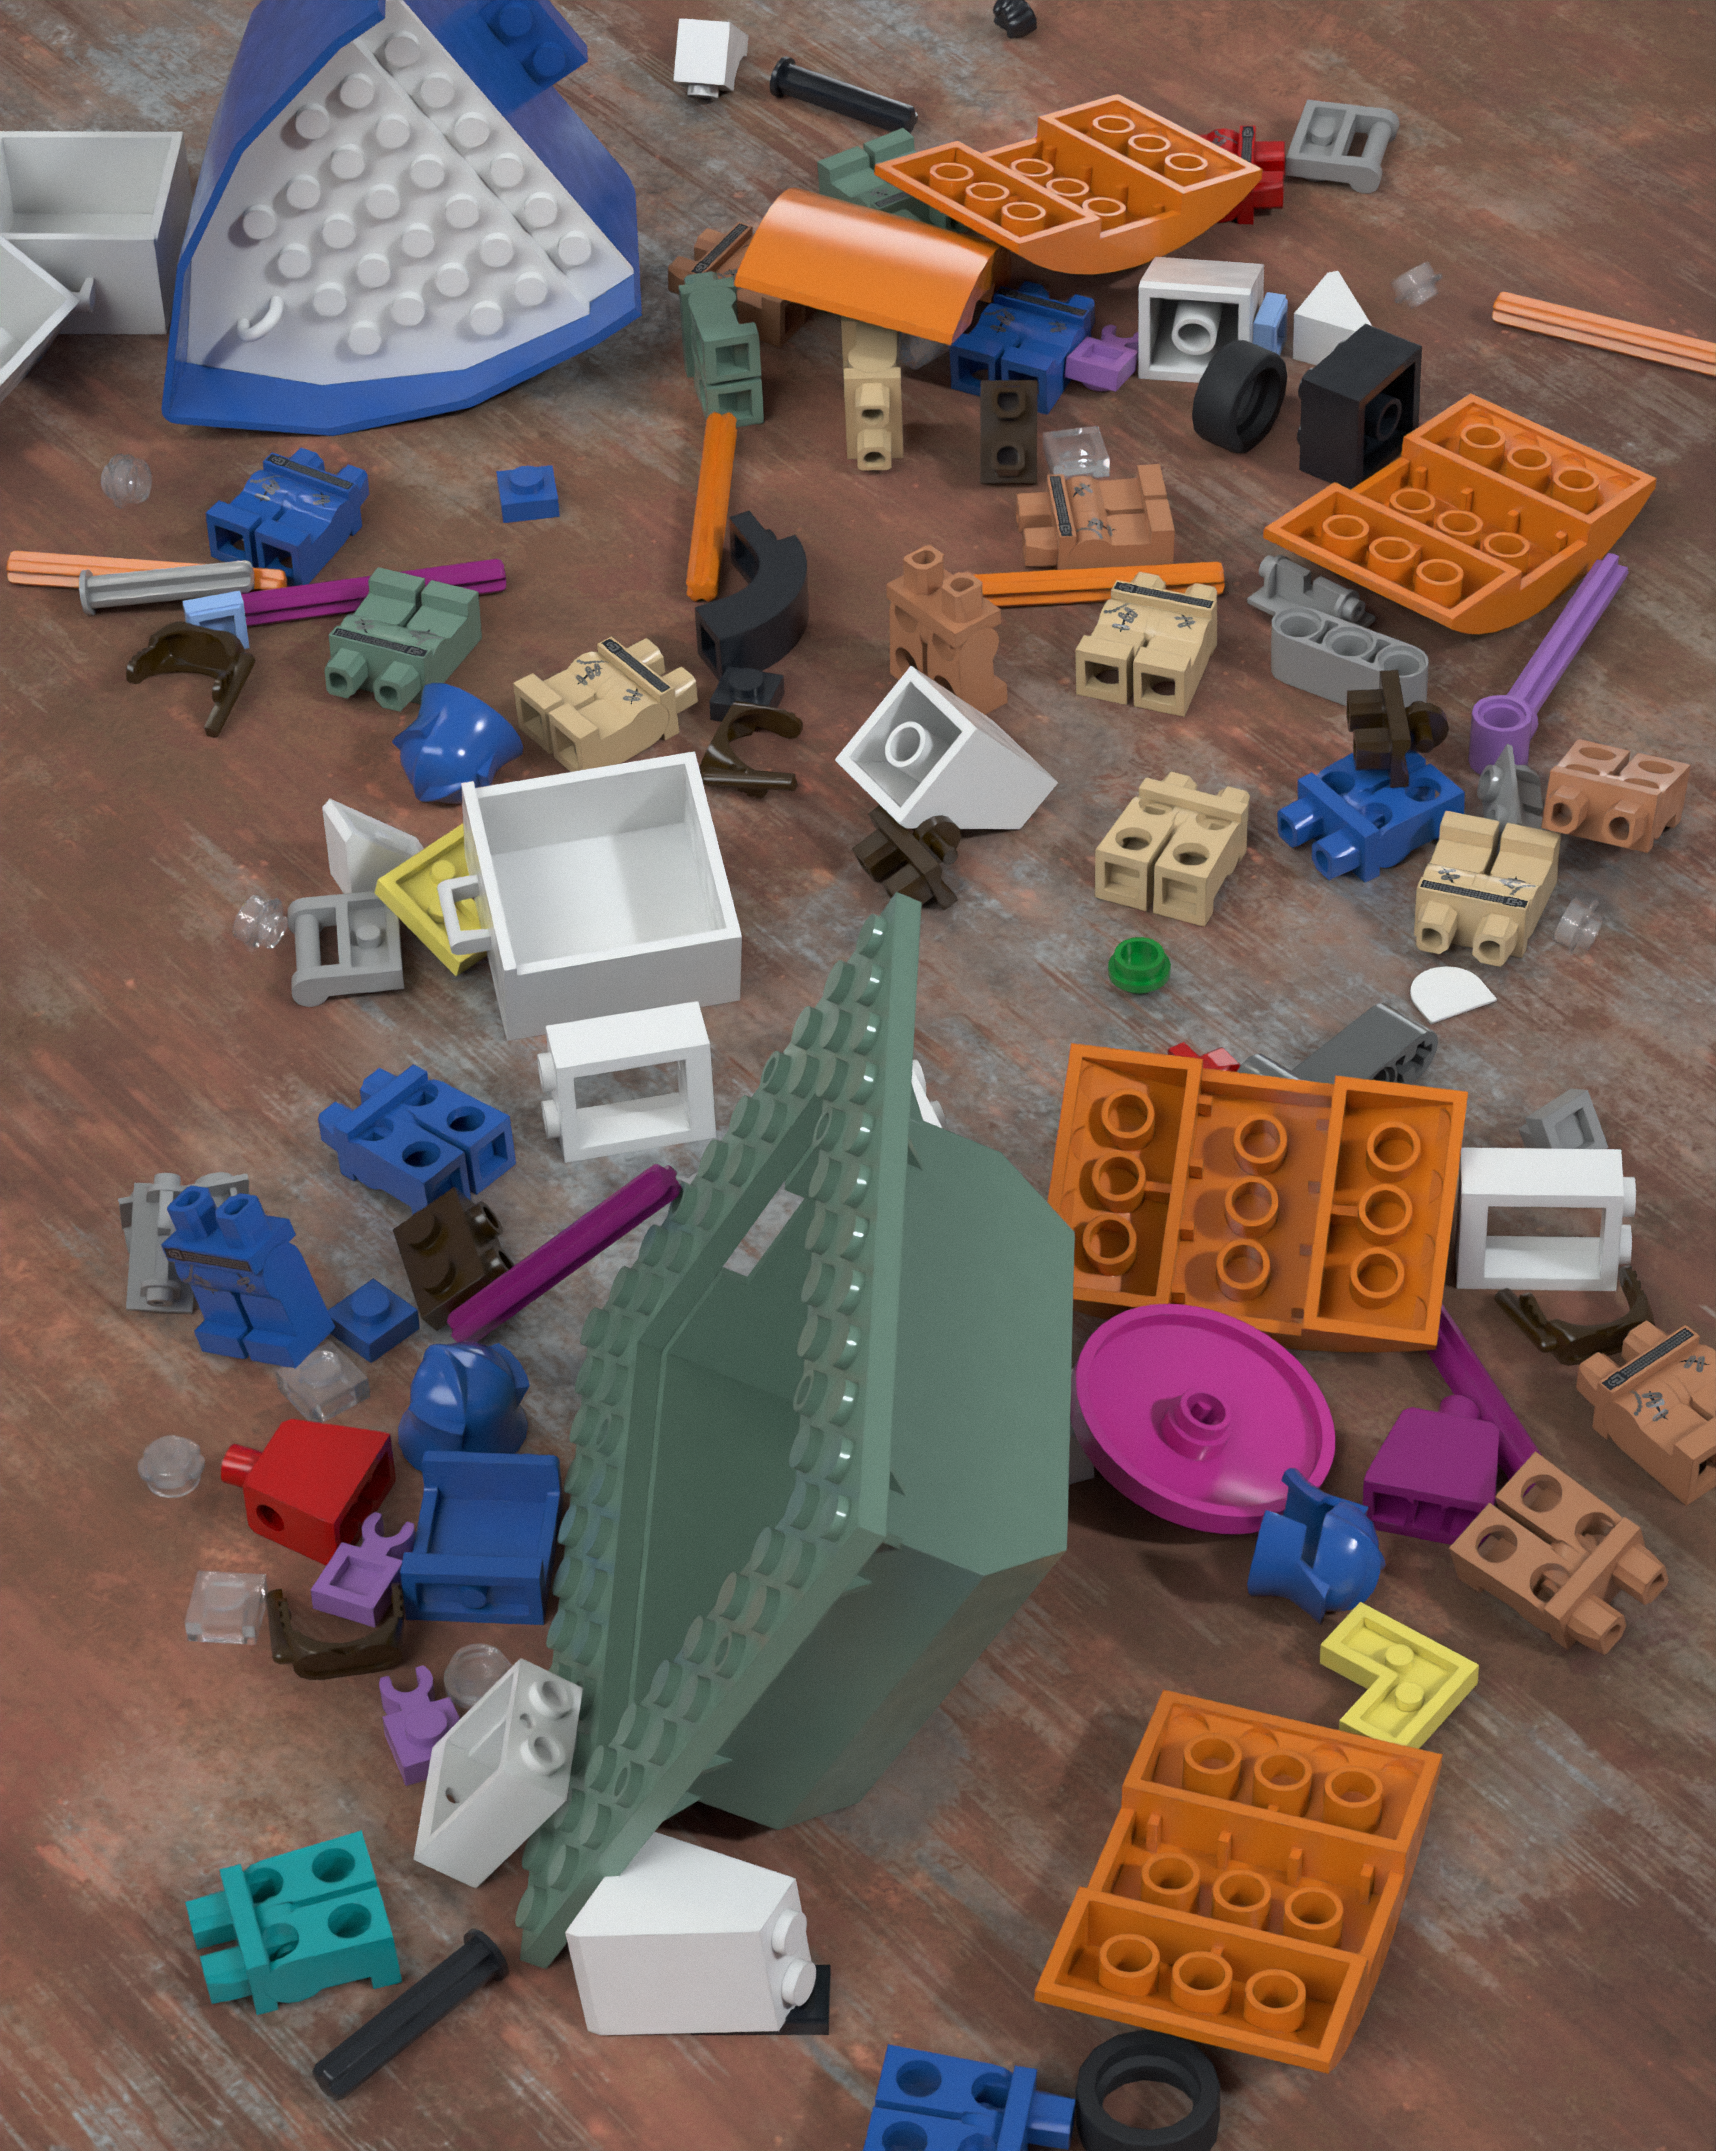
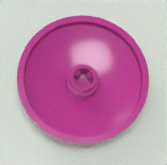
(1198, 1416)

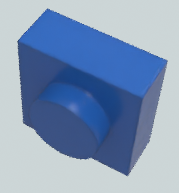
(527, 493)
(373, 1320)

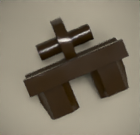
(1008, 431)
(1387, 729)
(917, 853)

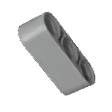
(1339, 656)

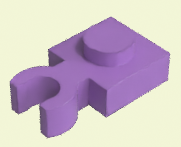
(1103, 362)
(360, 1578)
(415, 1724)

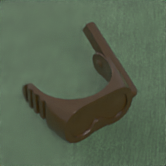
(202, 651)
(724, 769)
(1573, 1342)
(326, 1660)

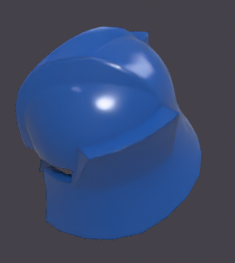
(454, 744)
(465, 1401)
(1317, 1552)

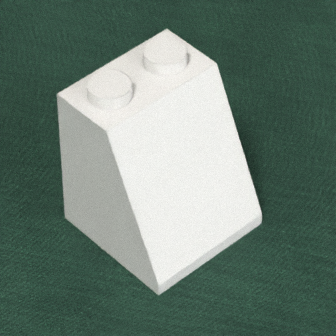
(1193, 312)
(940, 756)
(690, 1945)

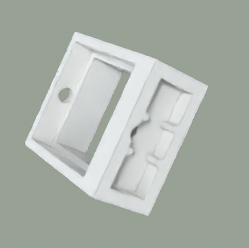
(622, 1044)
(1542, 1180)
(503, 1768)

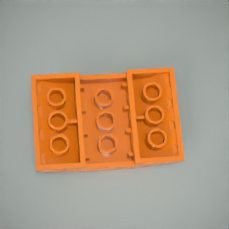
(1089, 192)
(872, 265)
(1472, 519)
(1259, 1197)
(1247, 1883)

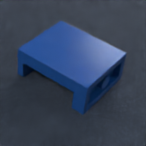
(484, 1538)

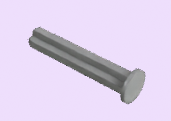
(163, 584)

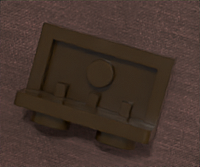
(450, 1254)

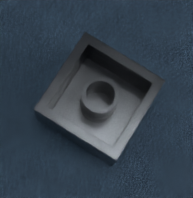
(1359, 406)

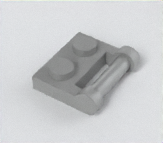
(1325, 138)
(366, 947)

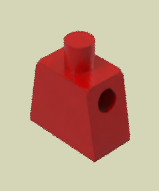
(312, 1484)

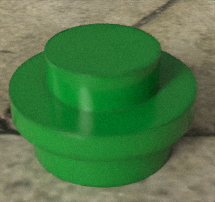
(1139, 966)

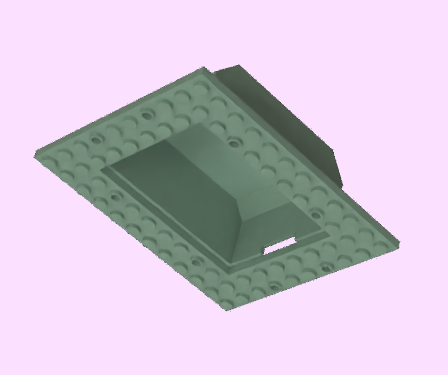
(805, 1475)

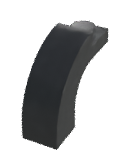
(767, 615)

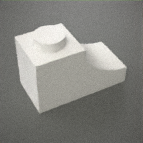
(708, 56)

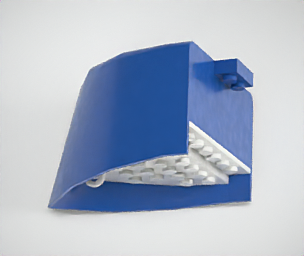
(394, 219)

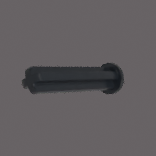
(840, 97)
(411, 2015)

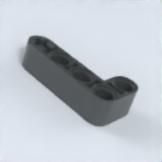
(1373, 1047)

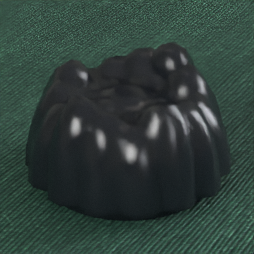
(1015, 17)

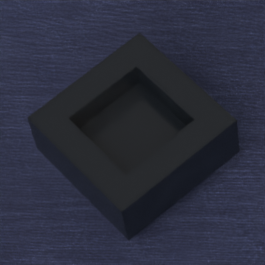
(745, 686)

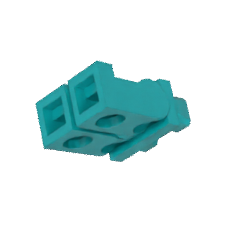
(297, 1924)

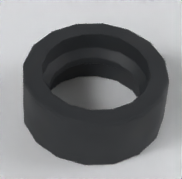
(1239, 396)
(1154, 2058)

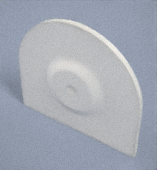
(1448, 992)

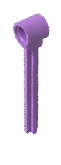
(1513, 716)

